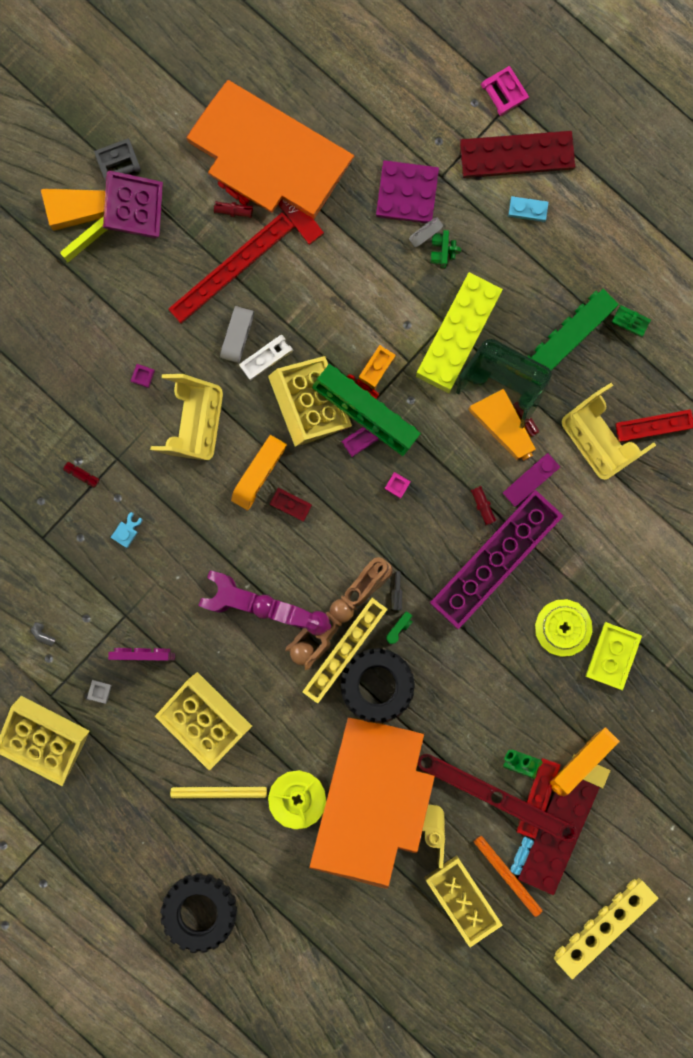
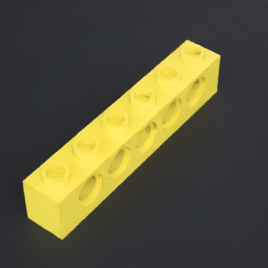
(345, 650)
(603, 939)

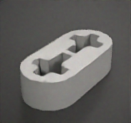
(426, 232)

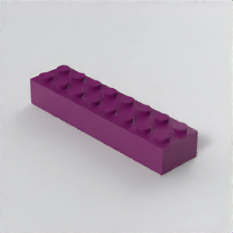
(496, 559)

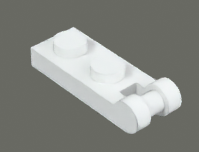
(265, 357)

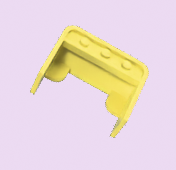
(198, 418)
(597, 440)
(435, 830)

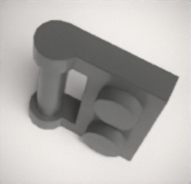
(117, 154)

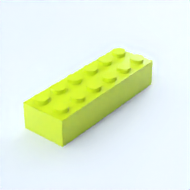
(458, 332)

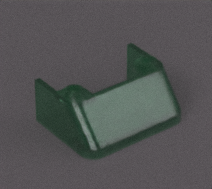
(511, 370)

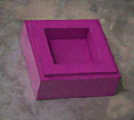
(142, 376)

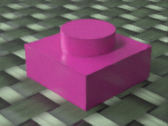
(397, 485)

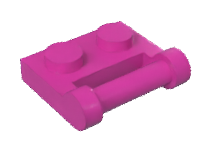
(510, 88)

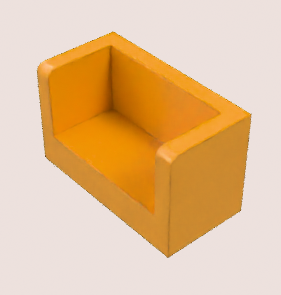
(377, 367)

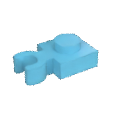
(125, 532)

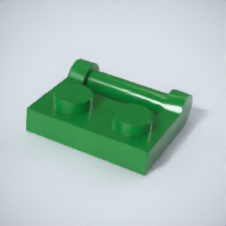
(403, 623)

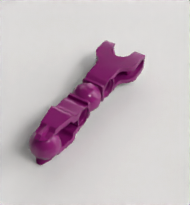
(262, 606)

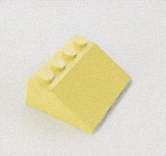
(304, 409)
(203, 721)
(41, 740)

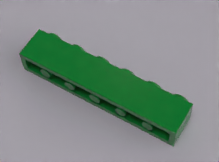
(575, 329)
(366, 409)

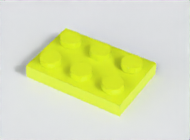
(613, 656)

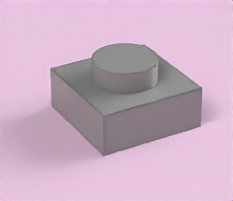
(99, 691)

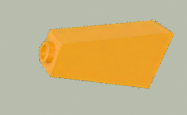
(72, 207)
(503, 423)
(584, 762)

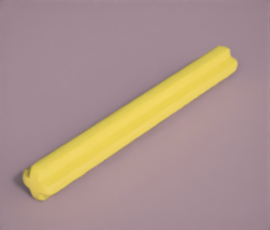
(218, 792)

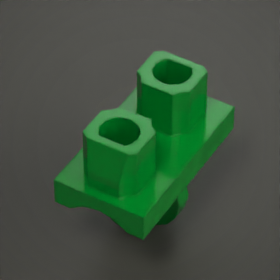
(440, 258)
(631, 321)
(522, 763)

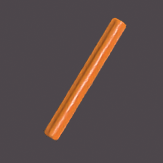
(508, 876)

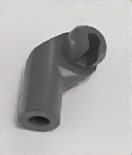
(36, 630)

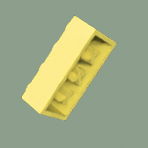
(463, 901)

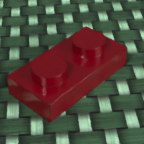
(290, 504)

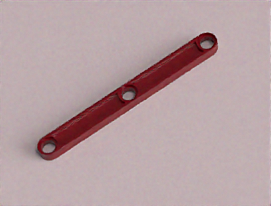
(508, 804)

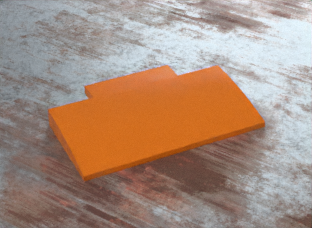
(267, 152)
(372, 803)

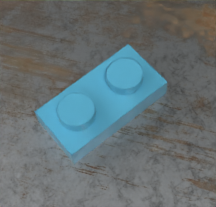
(528, 209)

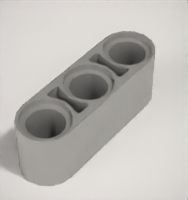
(237, 334)

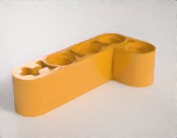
(257, 472)

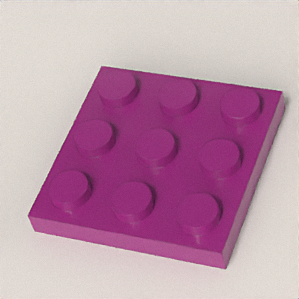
(407, 192)
(132, 204)
(141, 654)

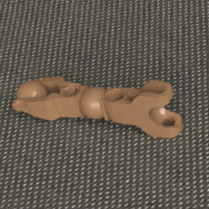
(341, 612)

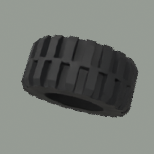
(377, 712)
(184, 935)

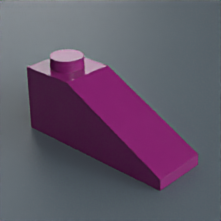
(531, 479)

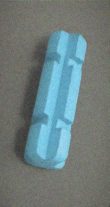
(521, 855)

